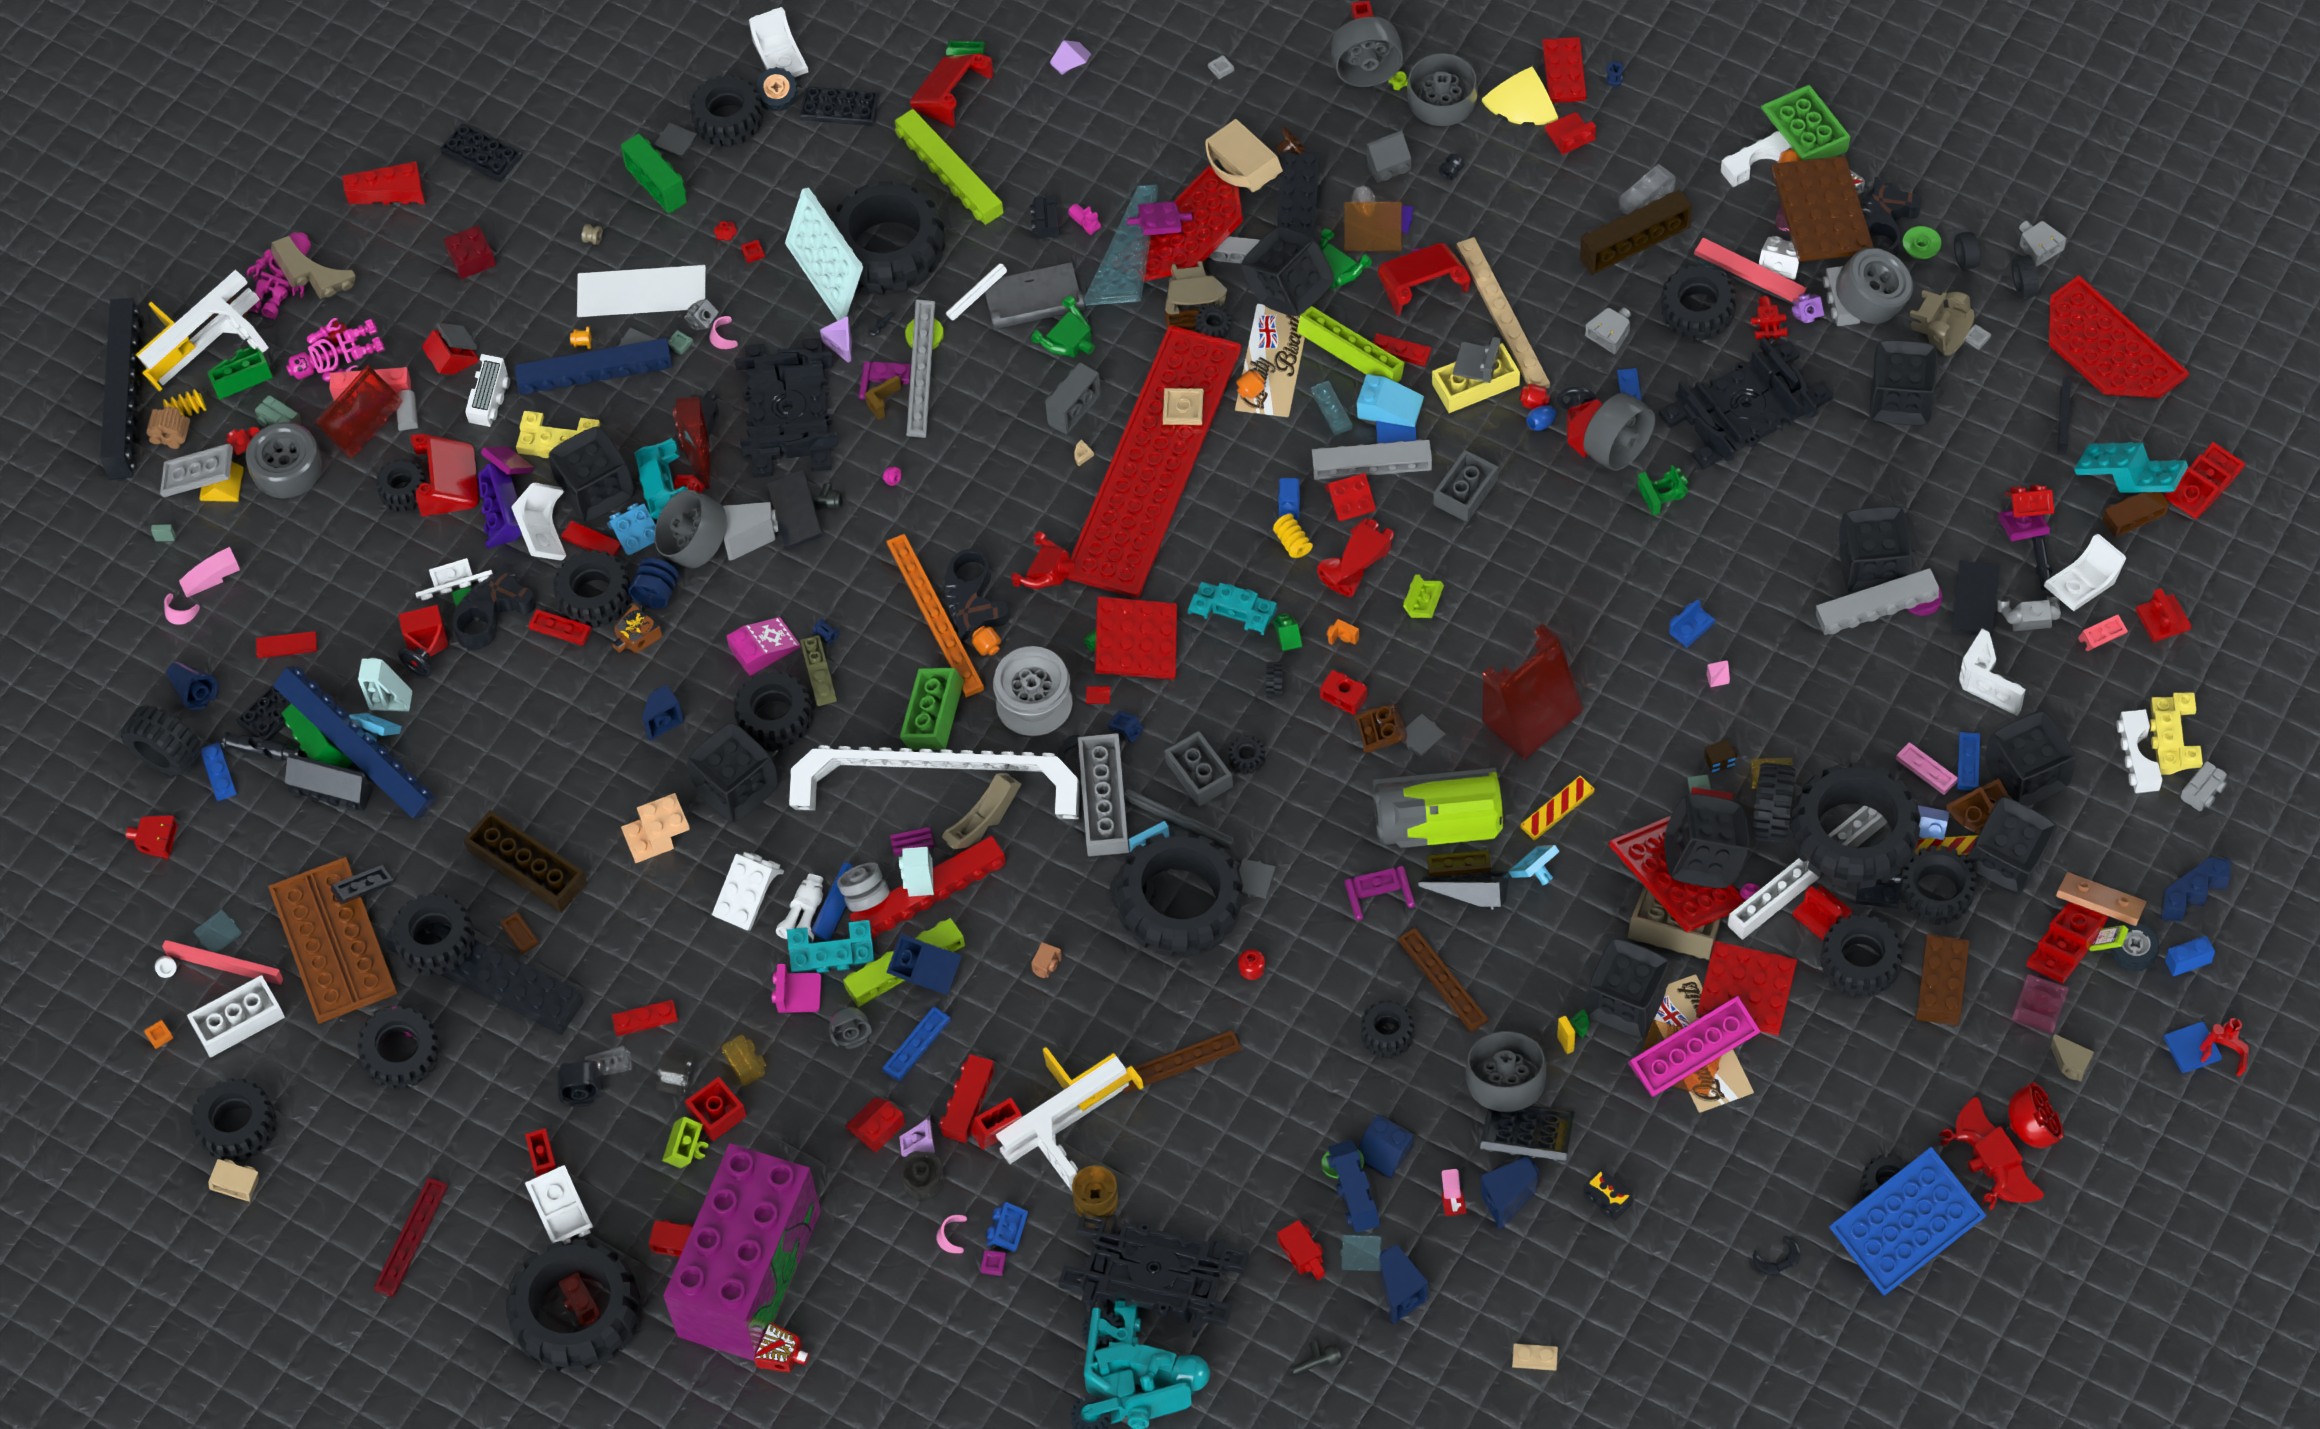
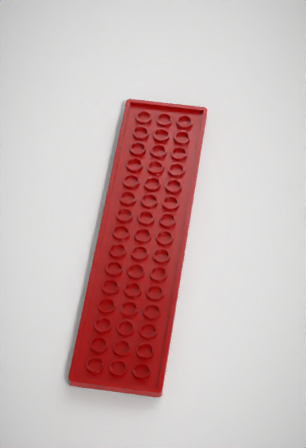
(1151, 465)

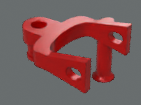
(2227, 1036)

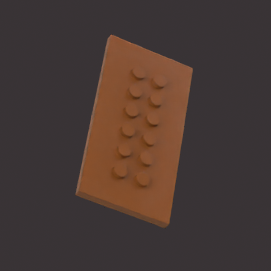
(331, 942)

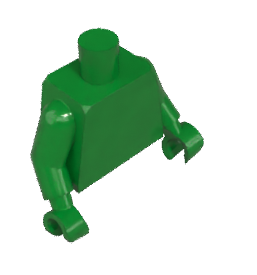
(1342, 266)
(1069, 335)

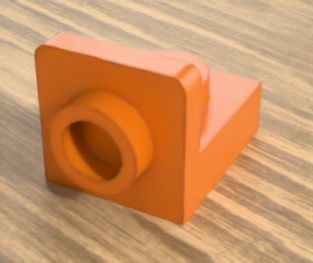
(1343, 630)

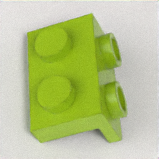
(1422, 597)

